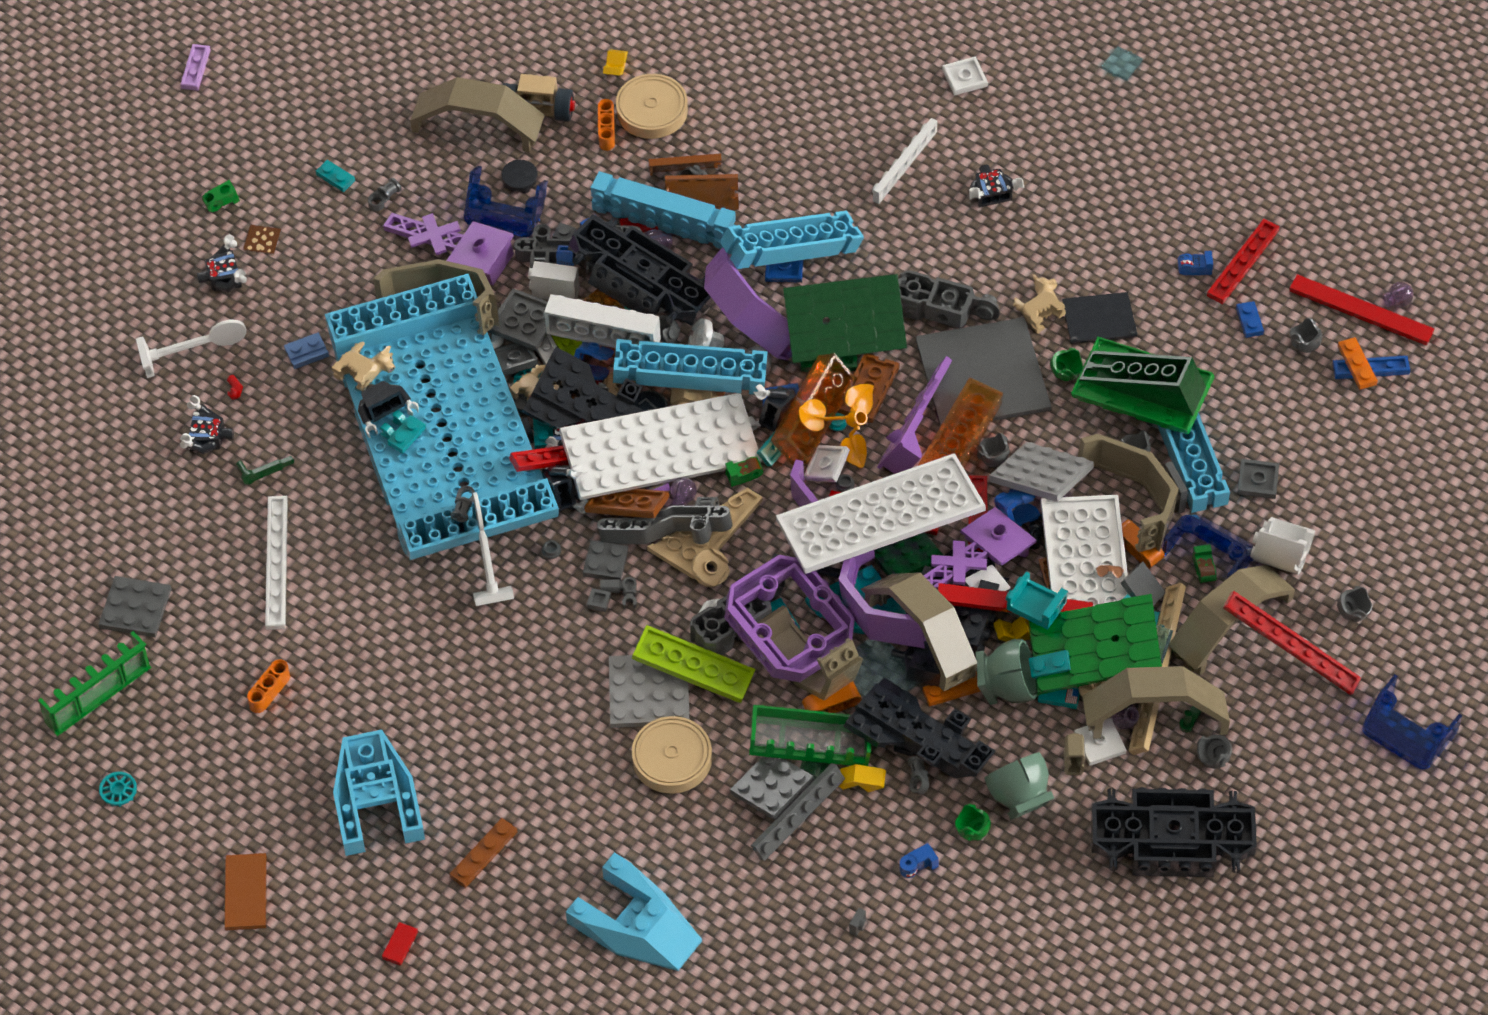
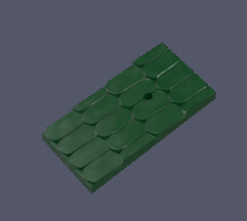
(861, 312)

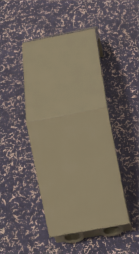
(480, 99)
(416, 275)
(1140, 467)
(935, 617)
(1210, 621)
(837, 667)
(1153, 685)

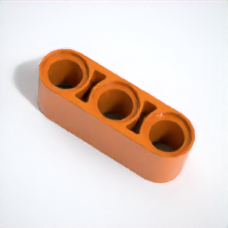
(606, 125)
(1130, 538)
(267, 694)
(839, 701)

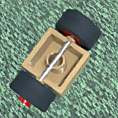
(544, 96)

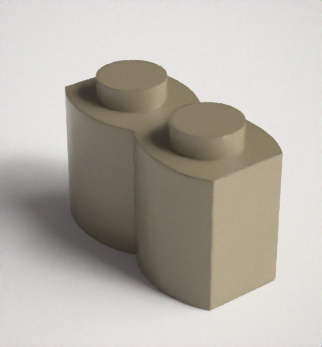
(1074, 754)

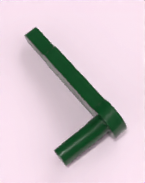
(250, 476)
(1190, 717)

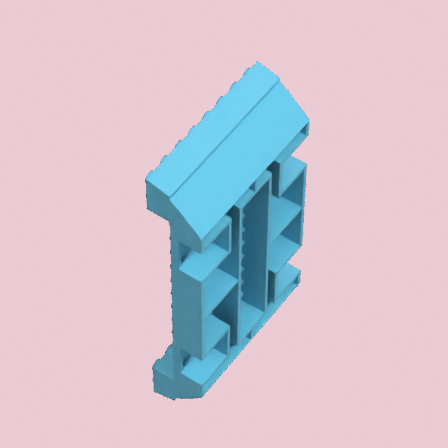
(439, 330)

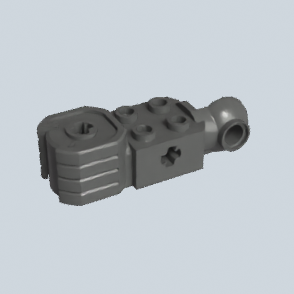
(943, 300)
(714, 633)

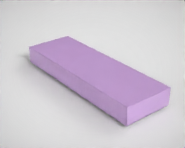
(195, 67)

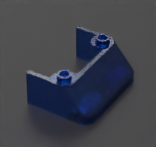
(499, 215)
(1234, 546)
(1402, 735)

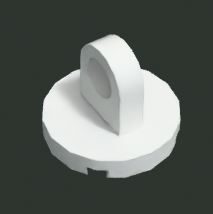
(704, 335)

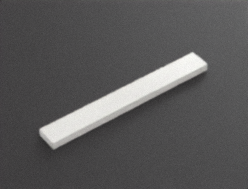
(276, 563)

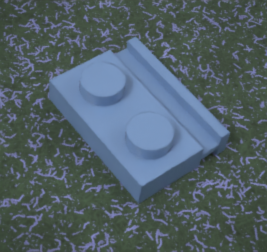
(306, 350)

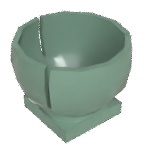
(1006, 673)
(1021, 785)

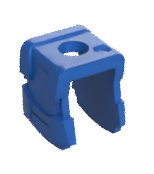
(598, 352)
(1023, 513)

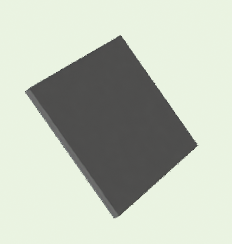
(993, 354)

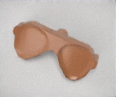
(1102, 570)

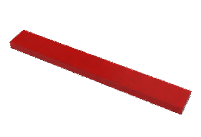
(1362, 310)
(989, 598)
(1292, 642)

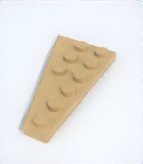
(680, 548)

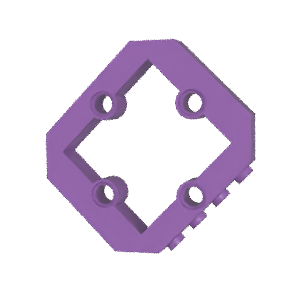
(764, 649)

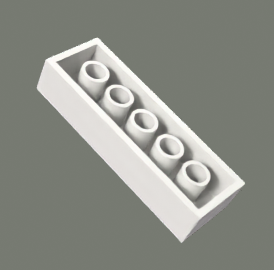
(598, 322)

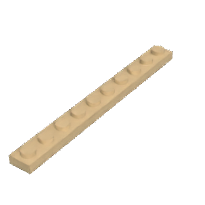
(1148, 711)

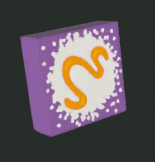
(661, 487)

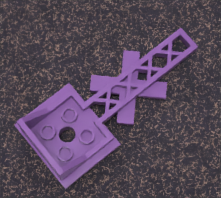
(478, 247)
(904, 448)
(981, 533)

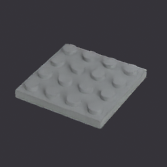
(1041, 471)
(643, 693)

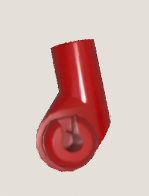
(237, 387)

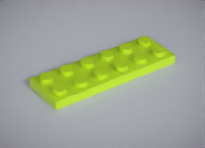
(693, 664)

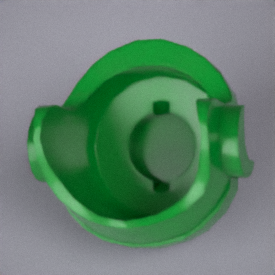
(1066, 364)
(972, 823)

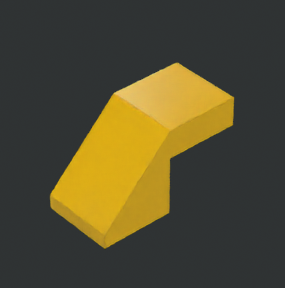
(615, 62)
(1016, 630)
(865, 776)

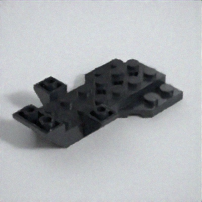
(575, 376)
(895, 718)

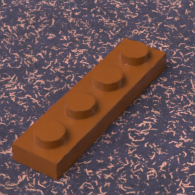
(483, 853)

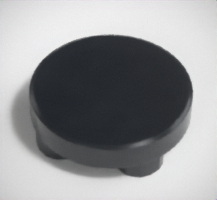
(519, 176)

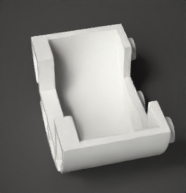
(1282, 545)

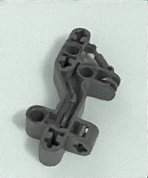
(543, 248)
(699, 519)

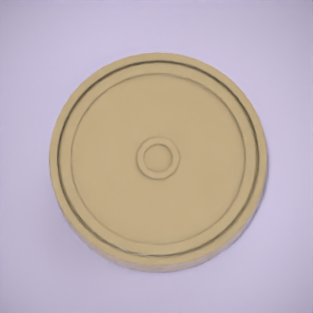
(651, 106)
(671, 754)

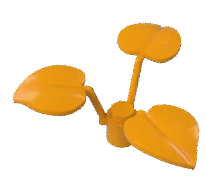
(861, 401)

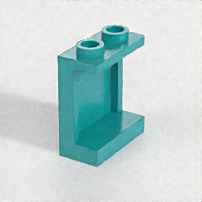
(1035, 601)

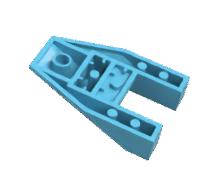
(371, 776)
(646, 929)

